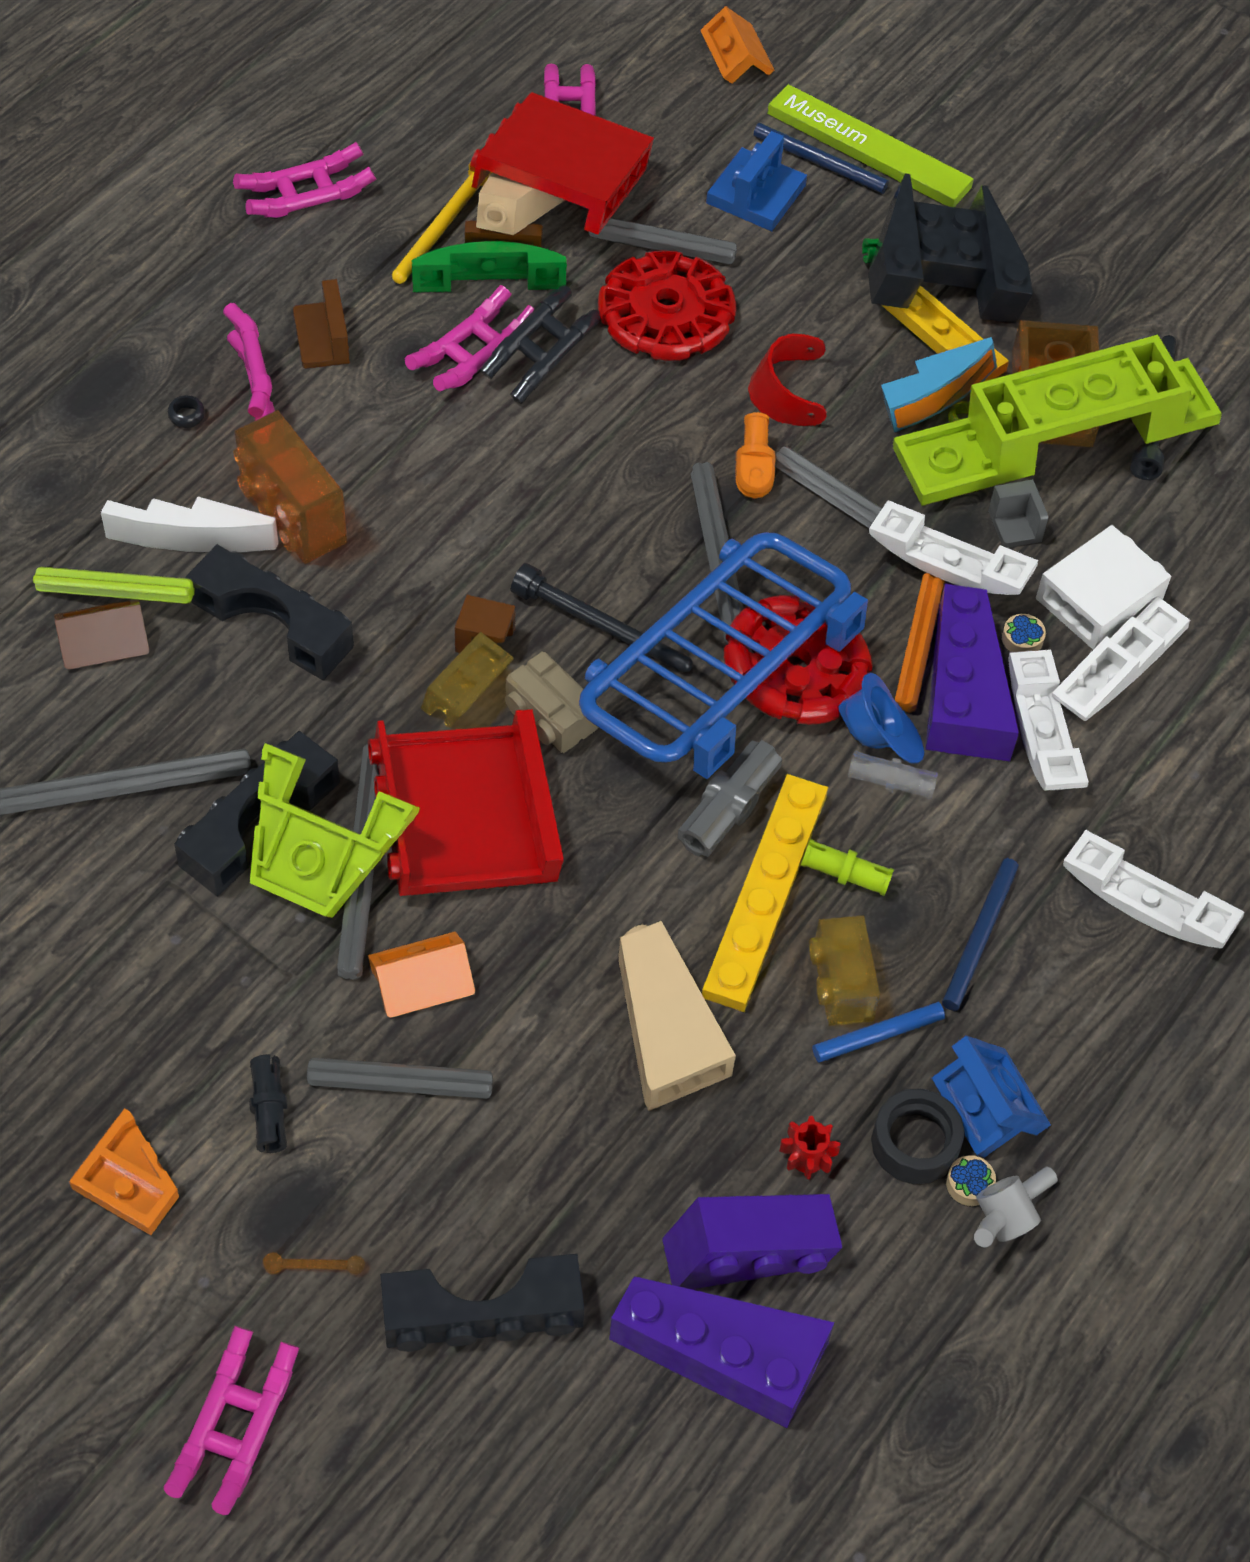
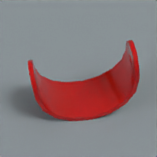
(774, 398)

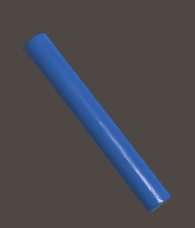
(878, 1032)

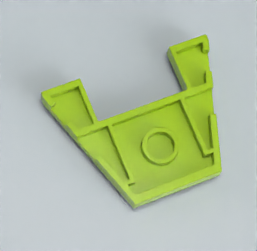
(309, 855)

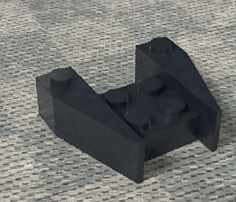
(951, 249)

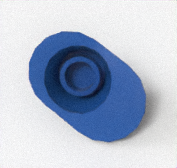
(879, 720)

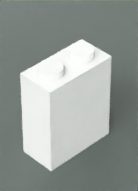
(1102, 586)

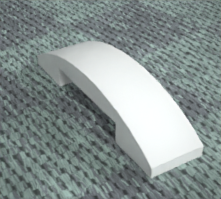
(947, 557)
(1043, 723)
(1148, 898)

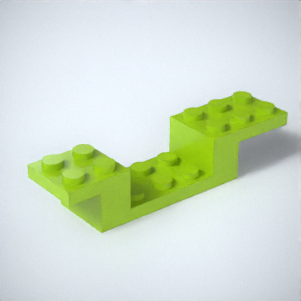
(1051, 401)

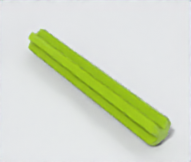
(114, 585)

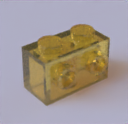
(845, 970)

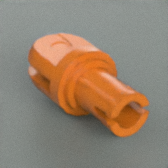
(755, 459)

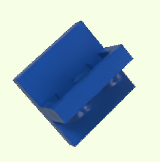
(758, 185)
(989, 1095)

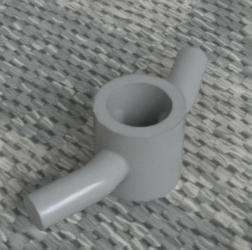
(1010, 1207)

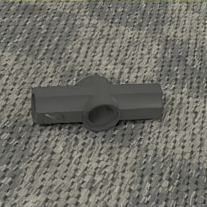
(729, 798)

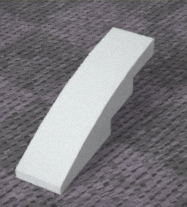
(189, 529)
(1121, 659)

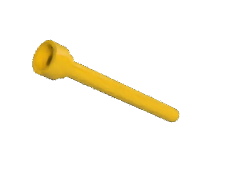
(436, 228)

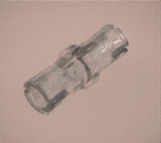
(892, 774)

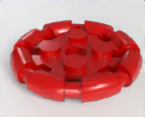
(657, 279)
(808, 682)

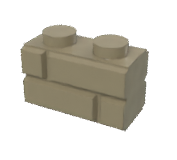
(554, 701)

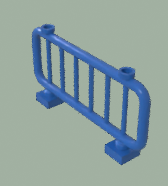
(712, 734)

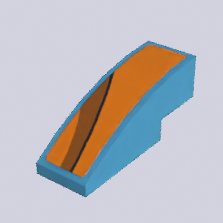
(938, 383)

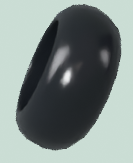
(184, 402)

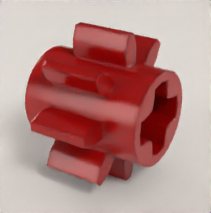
(809, 1160)

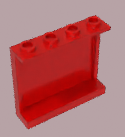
(566, 156)
(480, 803)

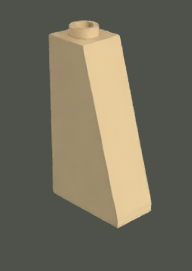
(511, 206)
(670, 1022)

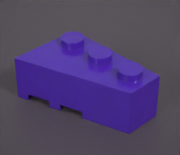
(750, 1239)

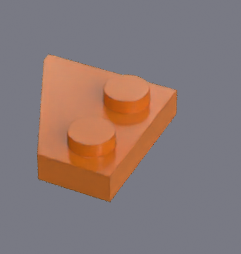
(127, 1176)

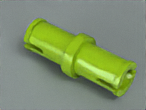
(847, 867)

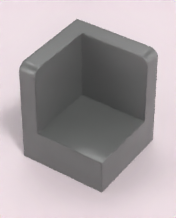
(1018, 513)

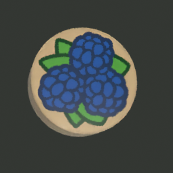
(1023, 633)
(968, 1178)

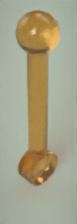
(274, 1264)

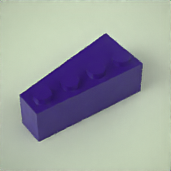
(969, 685)
(724, 1344)

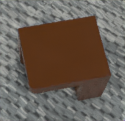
(485, 616)

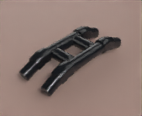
(543, 360)

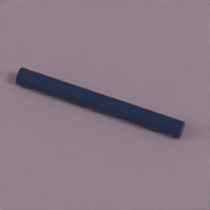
(826, 160)
(980, 934)

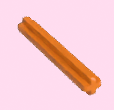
(919, 642)

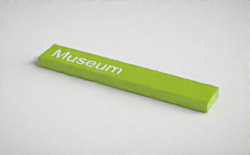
(870, 145)

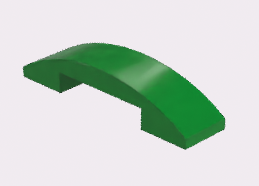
(487, 261)

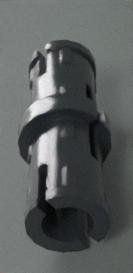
(268, 1104)

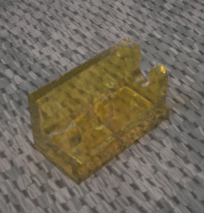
(466, 678)

